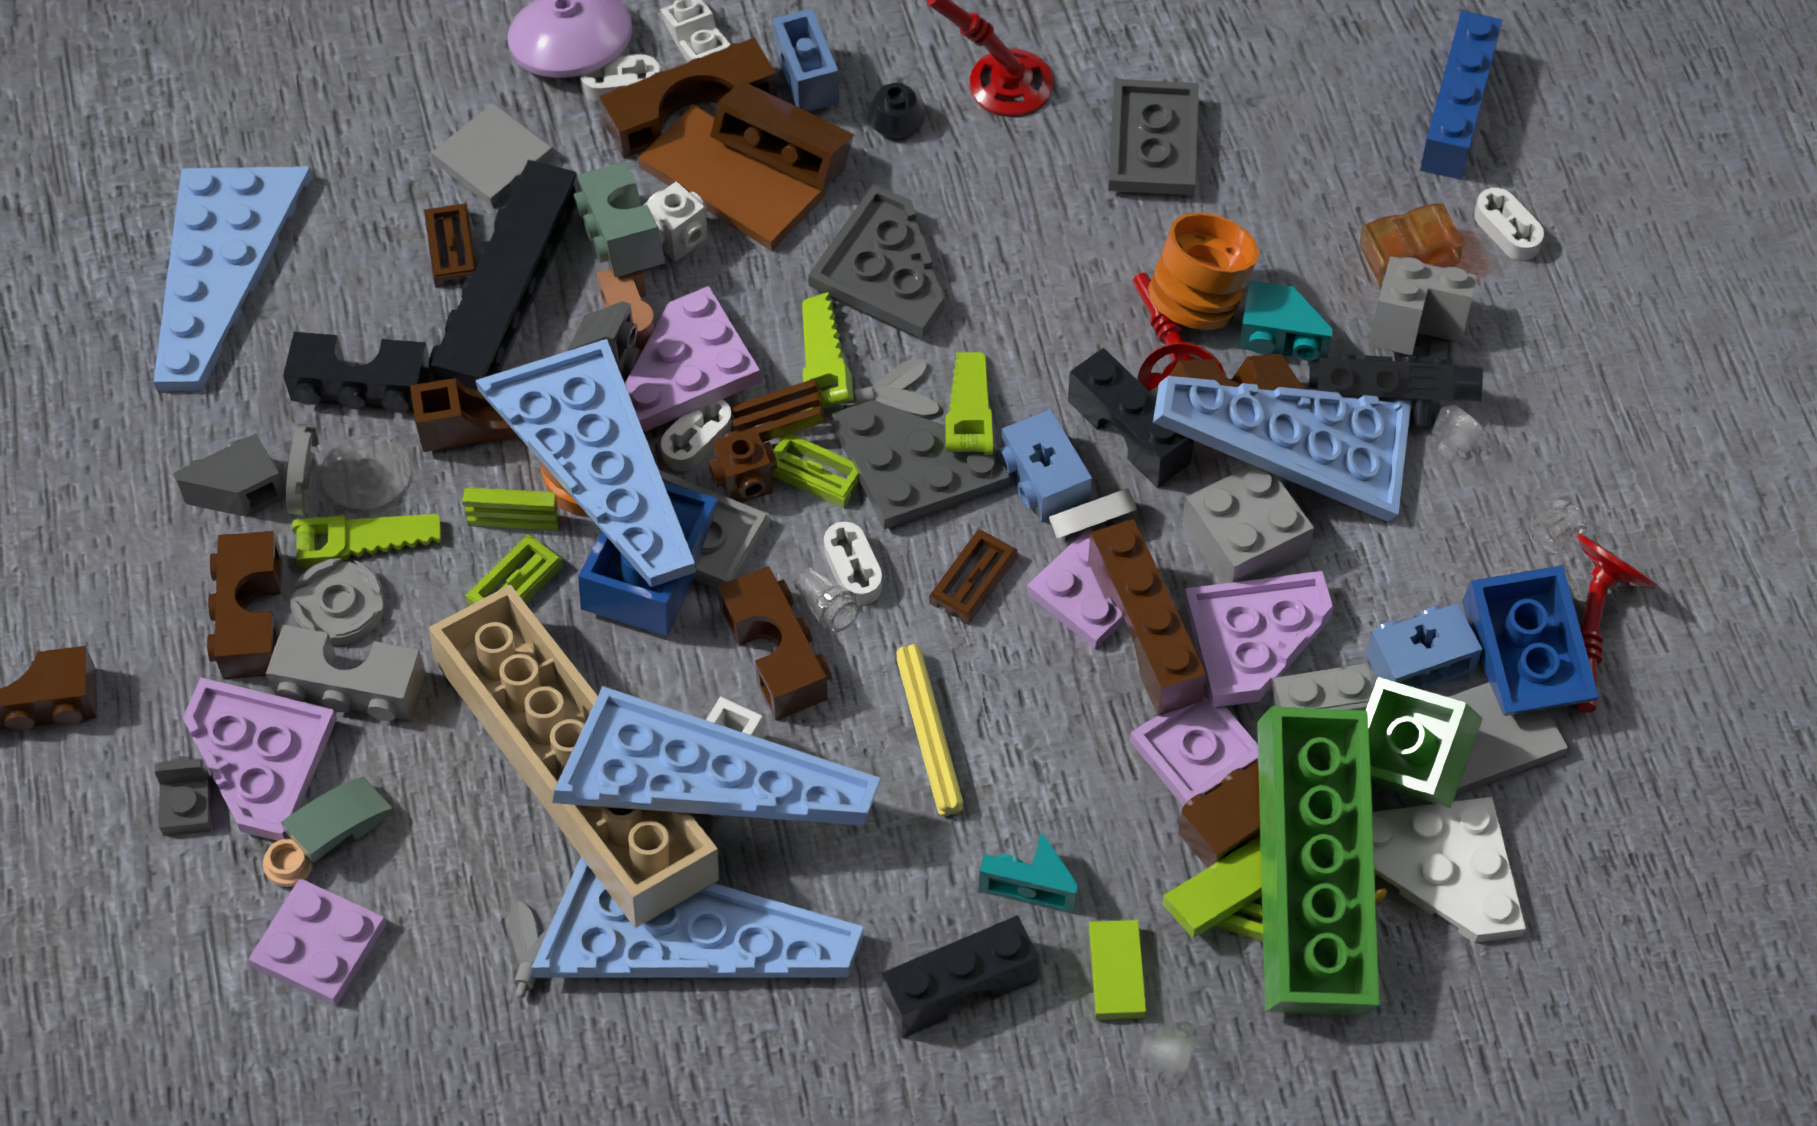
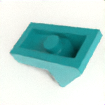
(1040, 884)

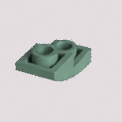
(335, 815)

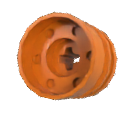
(1203, 271)

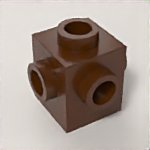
(743, 465)

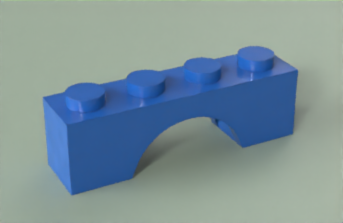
(1460, 95)

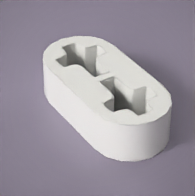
(618, 73)
(1506, 225)
(691, 430)
(1092, 513)
(861, 559)

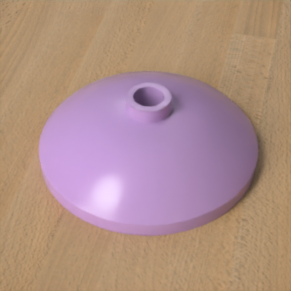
(569, 36)

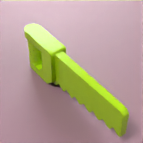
(823, 352)
(969, 417)
(361, 536)

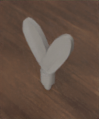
(892, 390)
(525, 944)

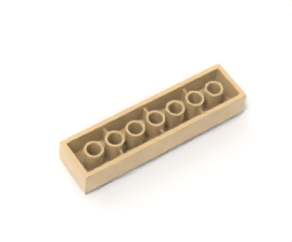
(535, 712)

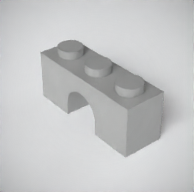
(380, 686)

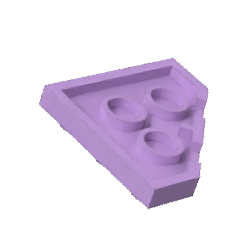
(689, 361)
(1254, 631)
(258, 751)

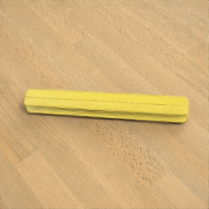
(929, 730)

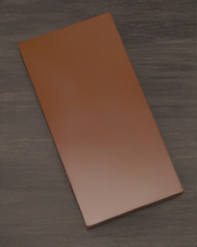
(732, 184)

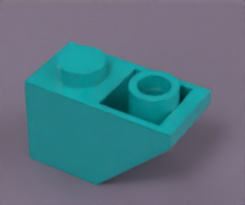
(1283, 323)

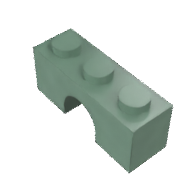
(616, 221)

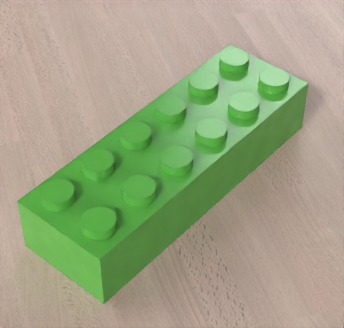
(1317, 862)

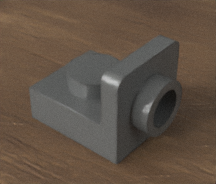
(184, 796)

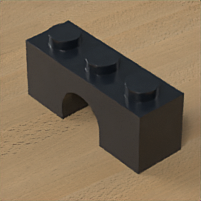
(318, 373)
(1108, 392)
(929, 985)

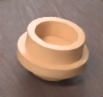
(286, 863)

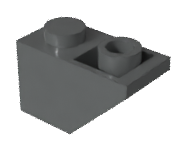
(616, 326)
(233, 479)

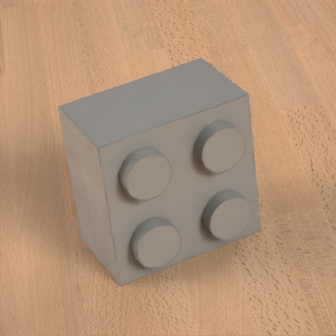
(1247, 526)

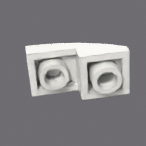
(693, 28)

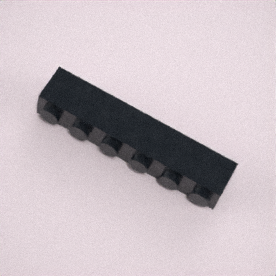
(506, 275)

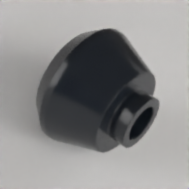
(896, 111)

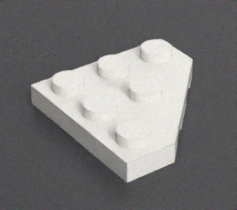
(1451, 865)

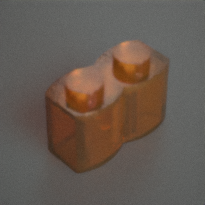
(1419, 234)

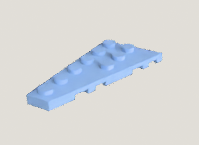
(218, 253)
(1306, 436)
(589, 438)
(675, 762)
(702, 937)

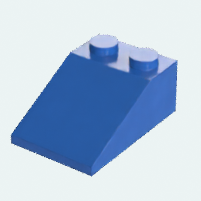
(617, 590)
(1530, 640)

